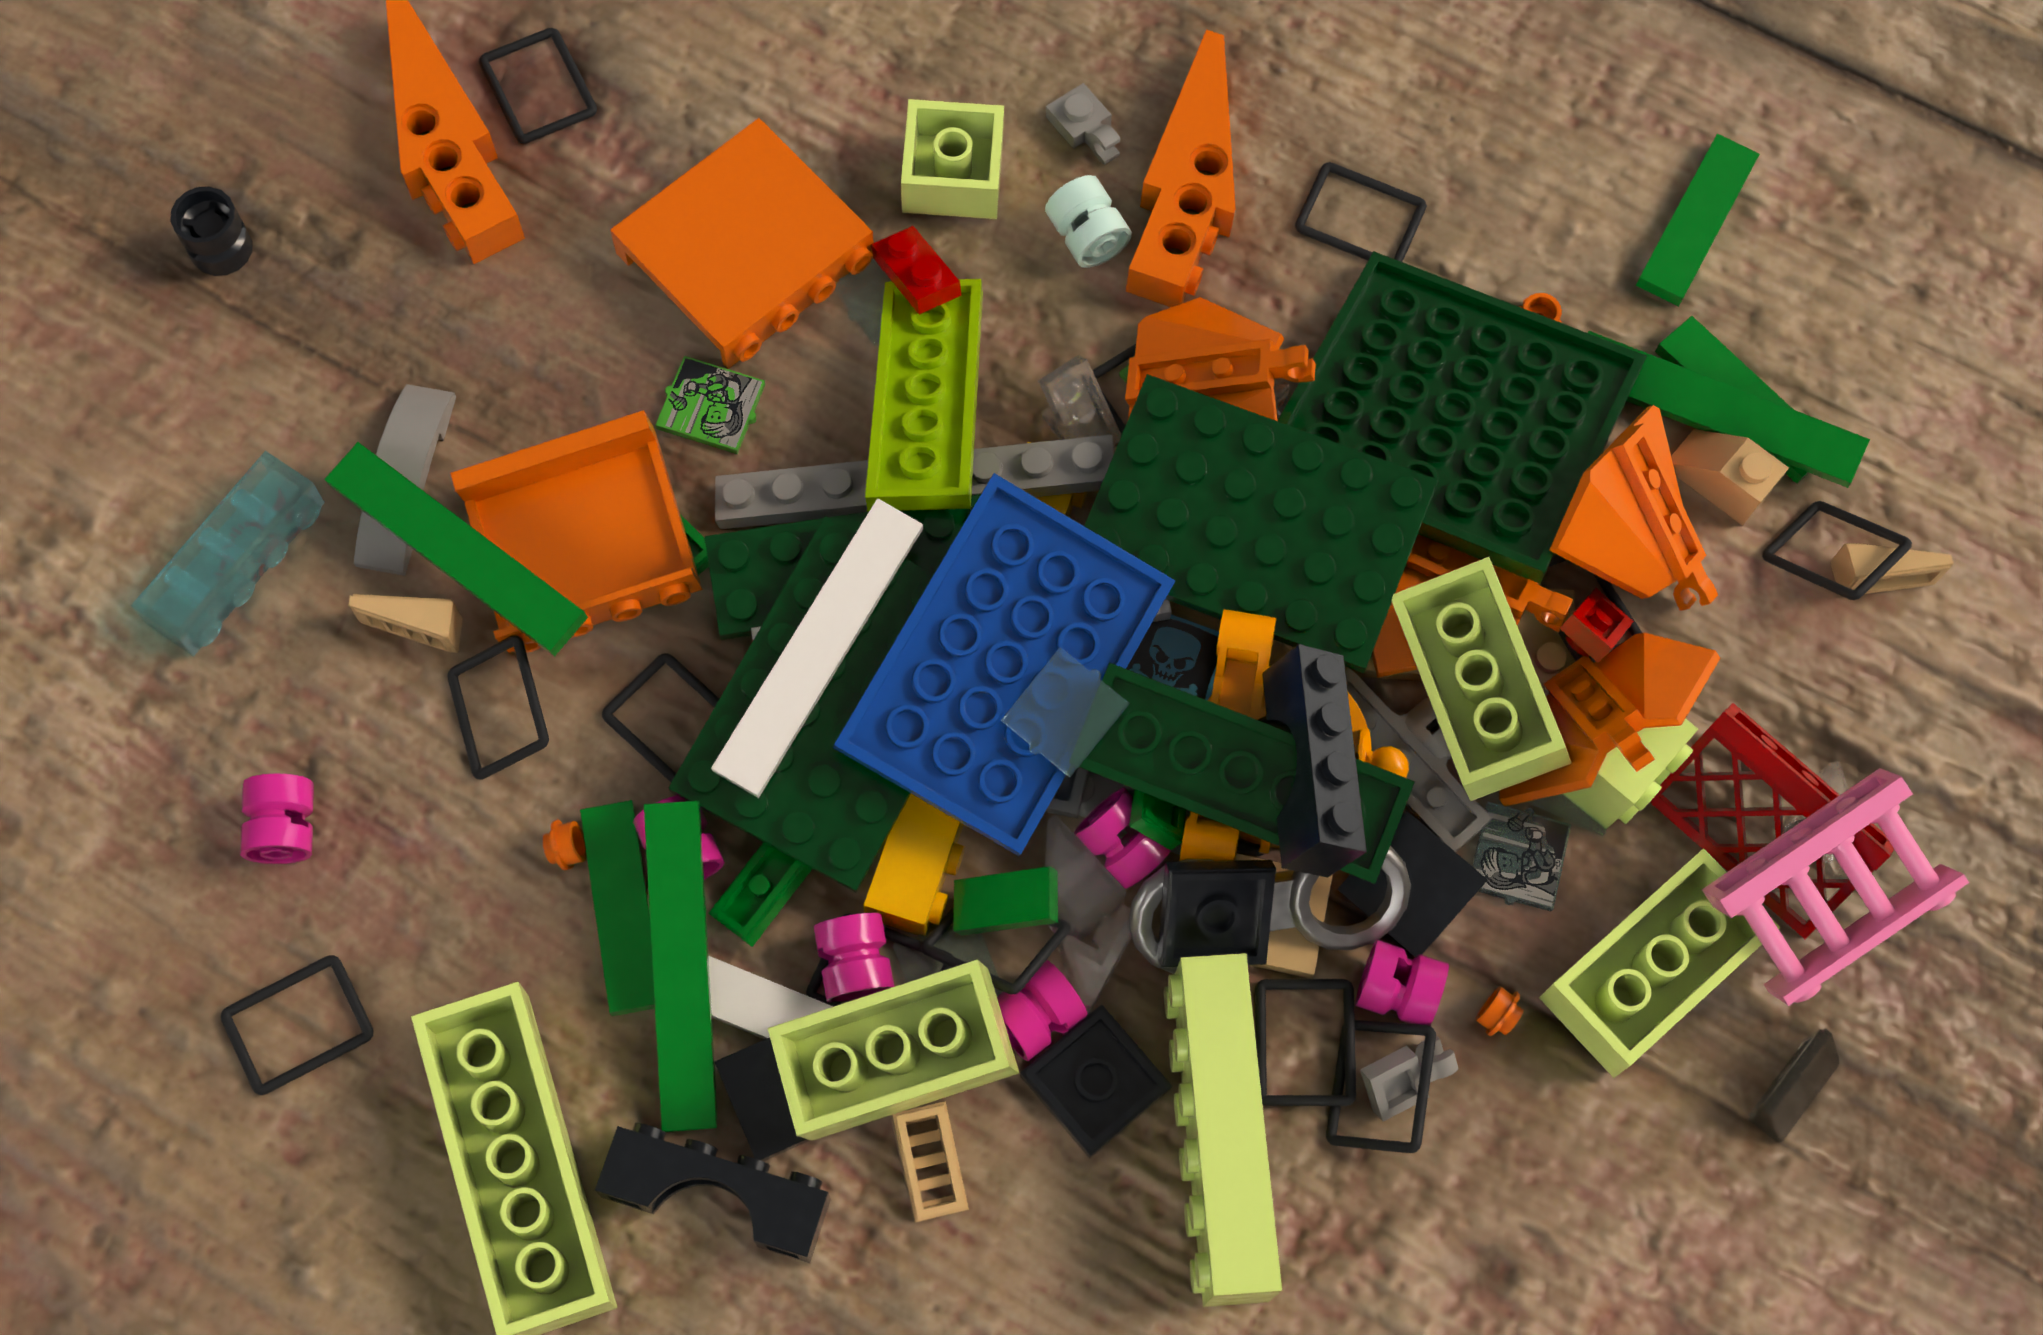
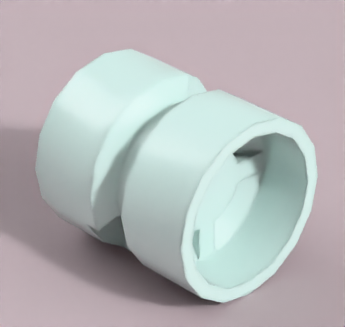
(1088, 221)

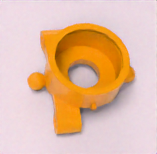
(1243, 656)

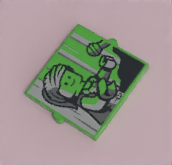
(710, 404)

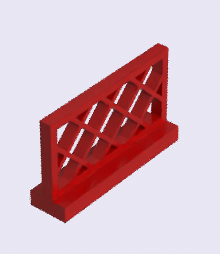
(1788, 779)

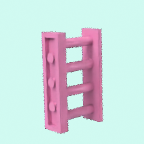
(1788, 862)

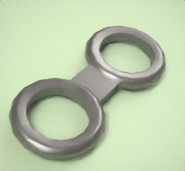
(1289, 910)

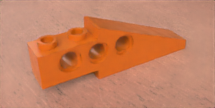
(434, 101)
(1192, 142)

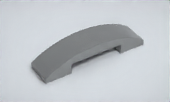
(407, 446)

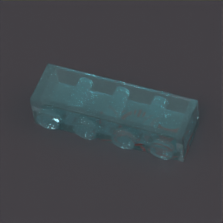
(229, 554)

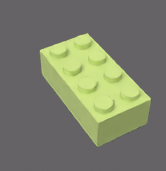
(1480, 679)
(1651, 968)
(892, 1050)

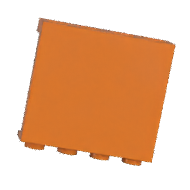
(745, 241)
(588, 520)

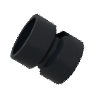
(211, 231)

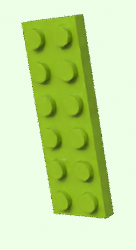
(925, 402)

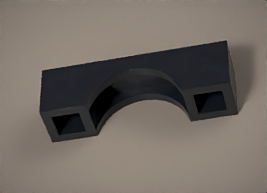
(1323, 815)
(648, 1171)

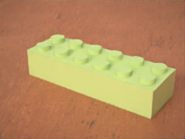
(1224, 1131)
(513, 1163)

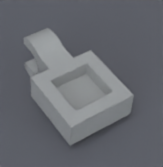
(1084, 119)
(1395, 1078)

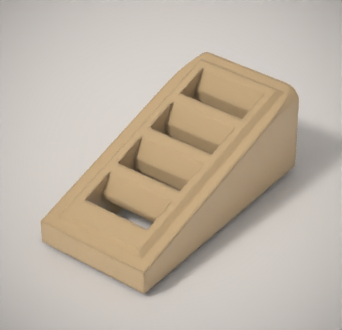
(1915, 569)
(419, 619)
(940, 1206)

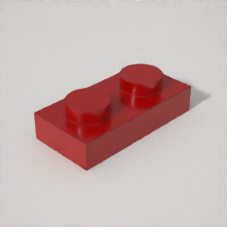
(916, 269)
(1595, 626)

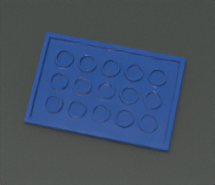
(978, 637)

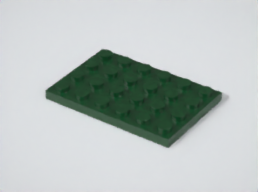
(1261, 518)
(818, 800)

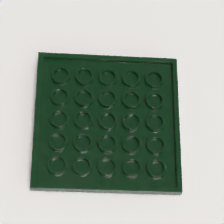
(1470, 396)

